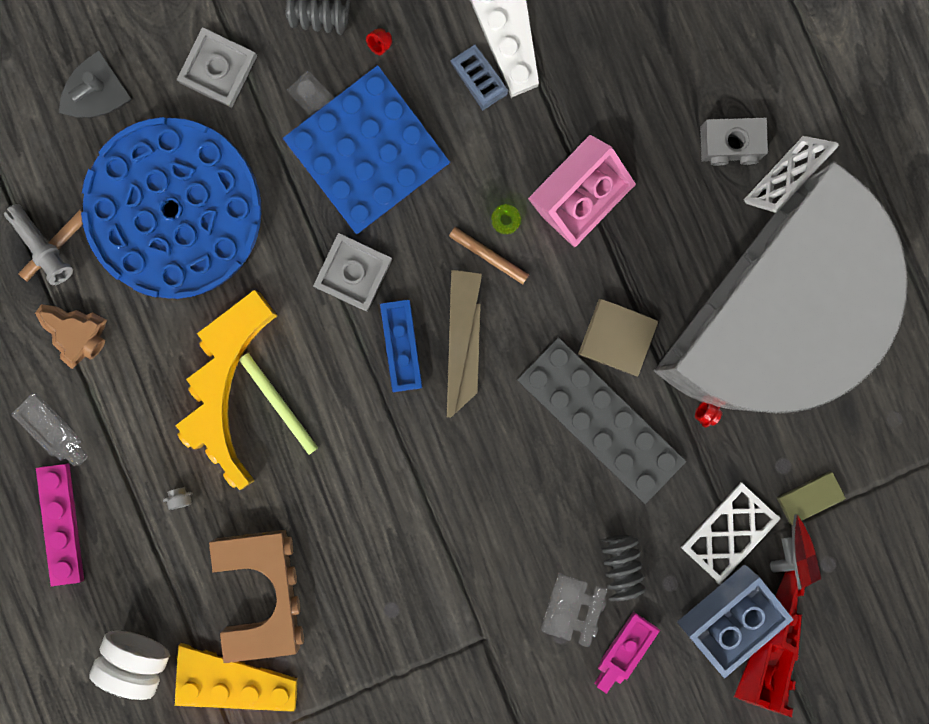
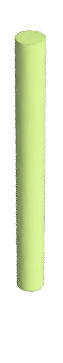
(278, 403)

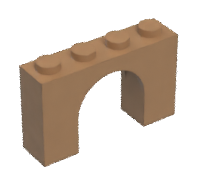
(269, 555)

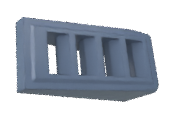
(492, 96)

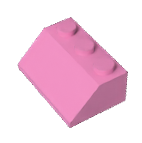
(582, 190)

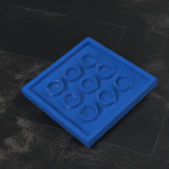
(366, 149)

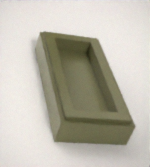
(811, 497)

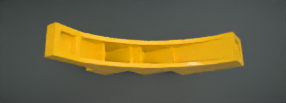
(209, 424)

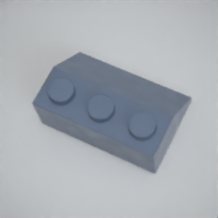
(735, 620)

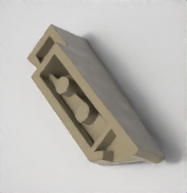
(463, 340)

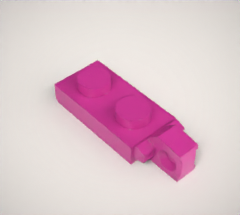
(625, 651)

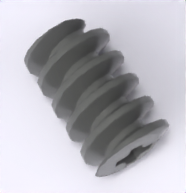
(318, 14)
(624, 567)

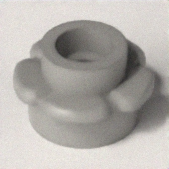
(178, 498)

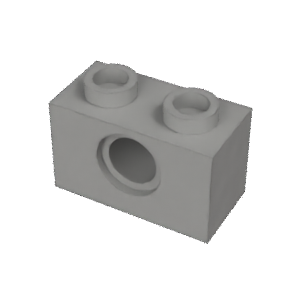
(748, 131)

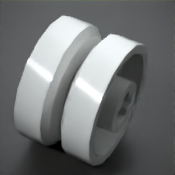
(129, 665)

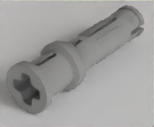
(43, 254)

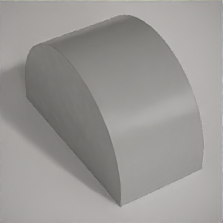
(801, 306)

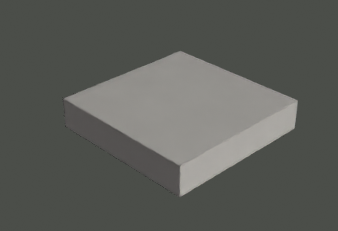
(217, 67)
(352, 272)

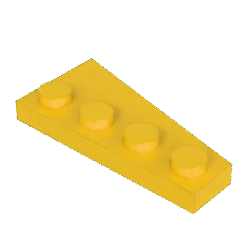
(209, 682)

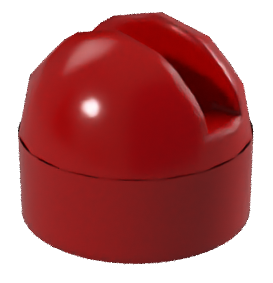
(375, 37)

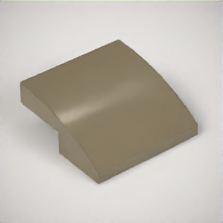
(618, 337)

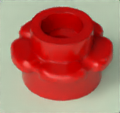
(708, 414)

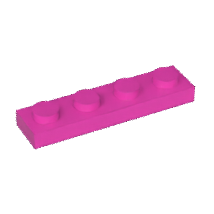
(60, 524)

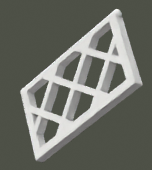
(792, 156)
(755, 535)

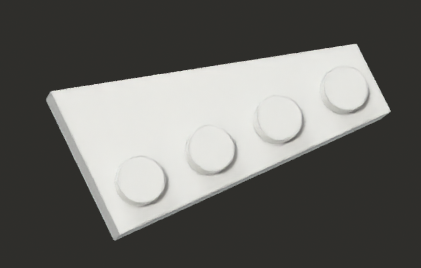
(510, 40)

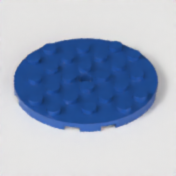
(127, 201)

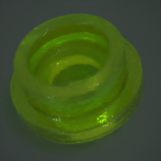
(506, 210)

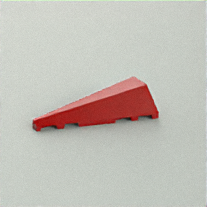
(770, 668)

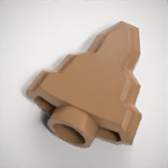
(73, 332)

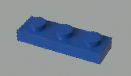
(401, 345)

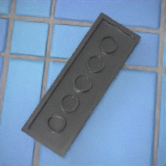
(601, 420)

